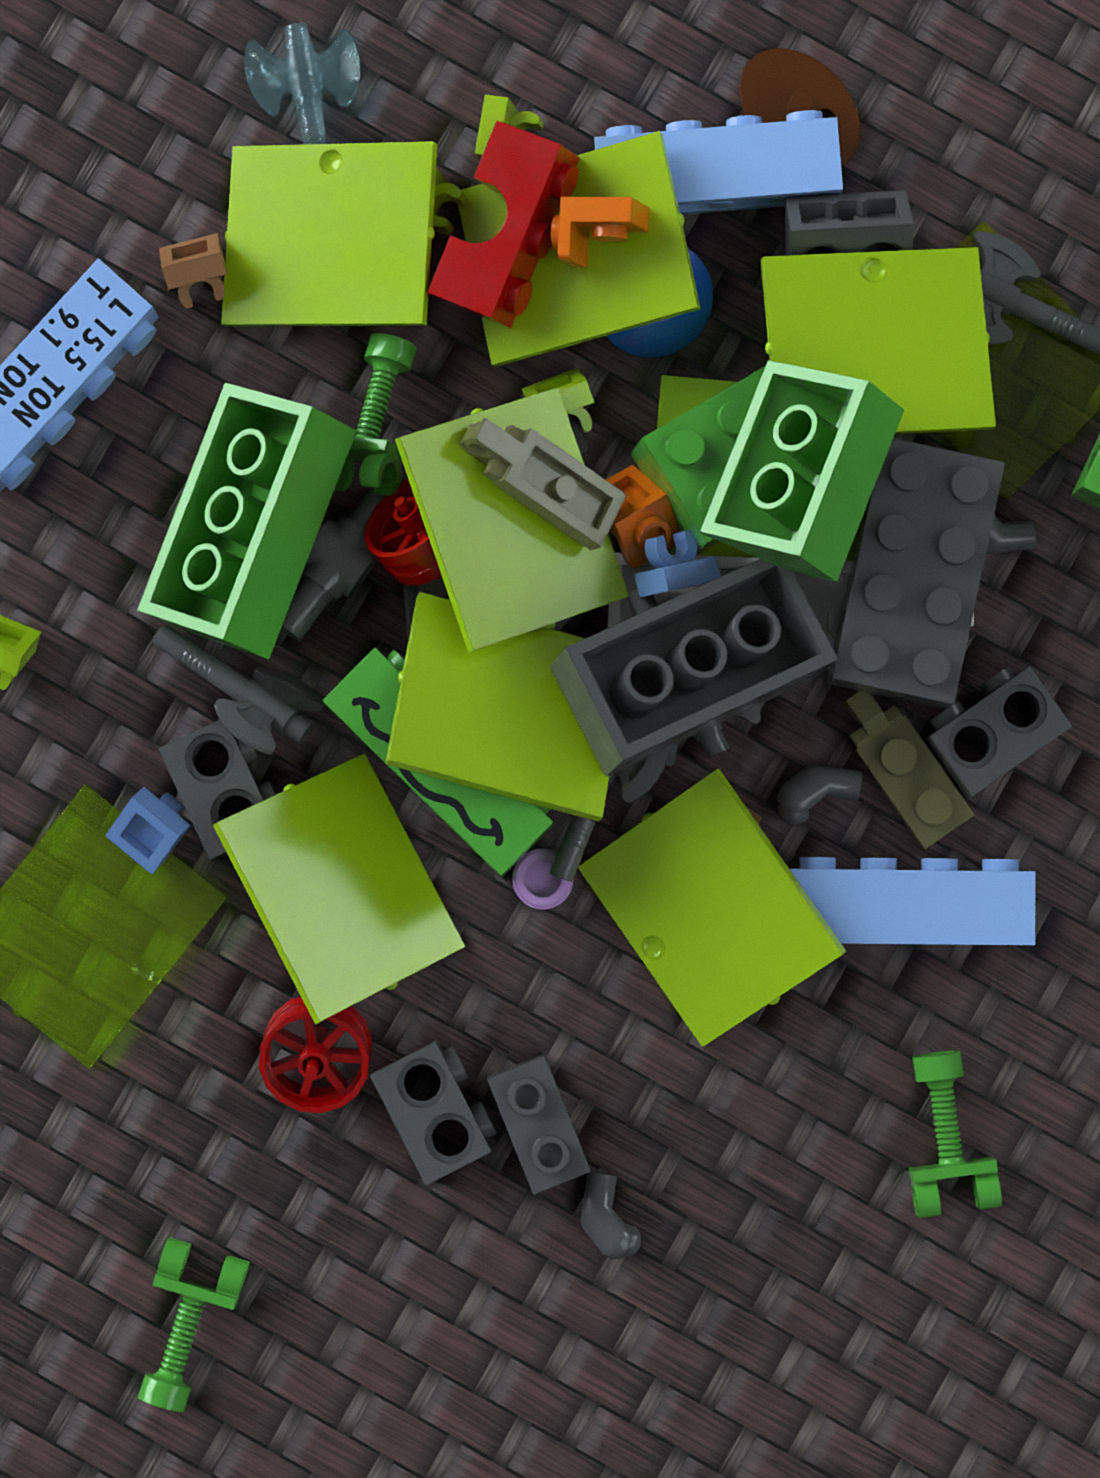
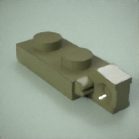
(546, 480)
(906, 770)

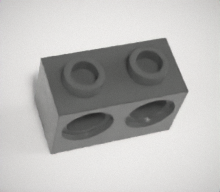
(848, 223)
(1003, 742)
(207, 796)
(418, 1117)
(538, 1124)

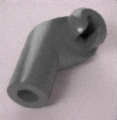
(811, 786)
(602, 1223)

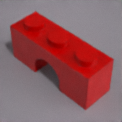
(496, 274)

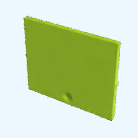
(330, 234)
(623, 281)
(891, 319)
(495, 555)
(492, 716)
(339, 887)
(711, 908)

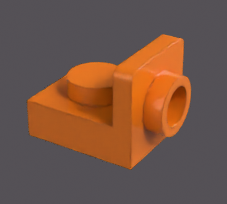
(605, 217)
(642, 516)

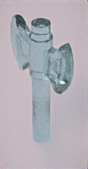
(303, 76)

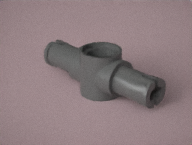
(334, 567)

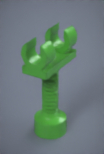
(380, 457)
(939, 1072)
(166, 1386)

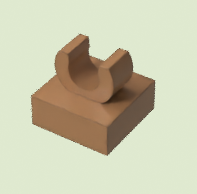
(194, 262)

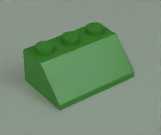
(803, 469)

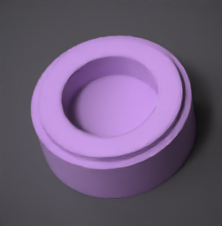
(535, 883)

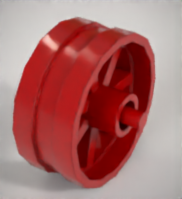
(400, 540)
(315, 1058)

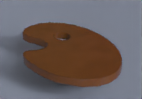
(791, 81)

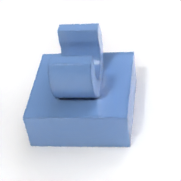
(676, 570)
(149, 828)

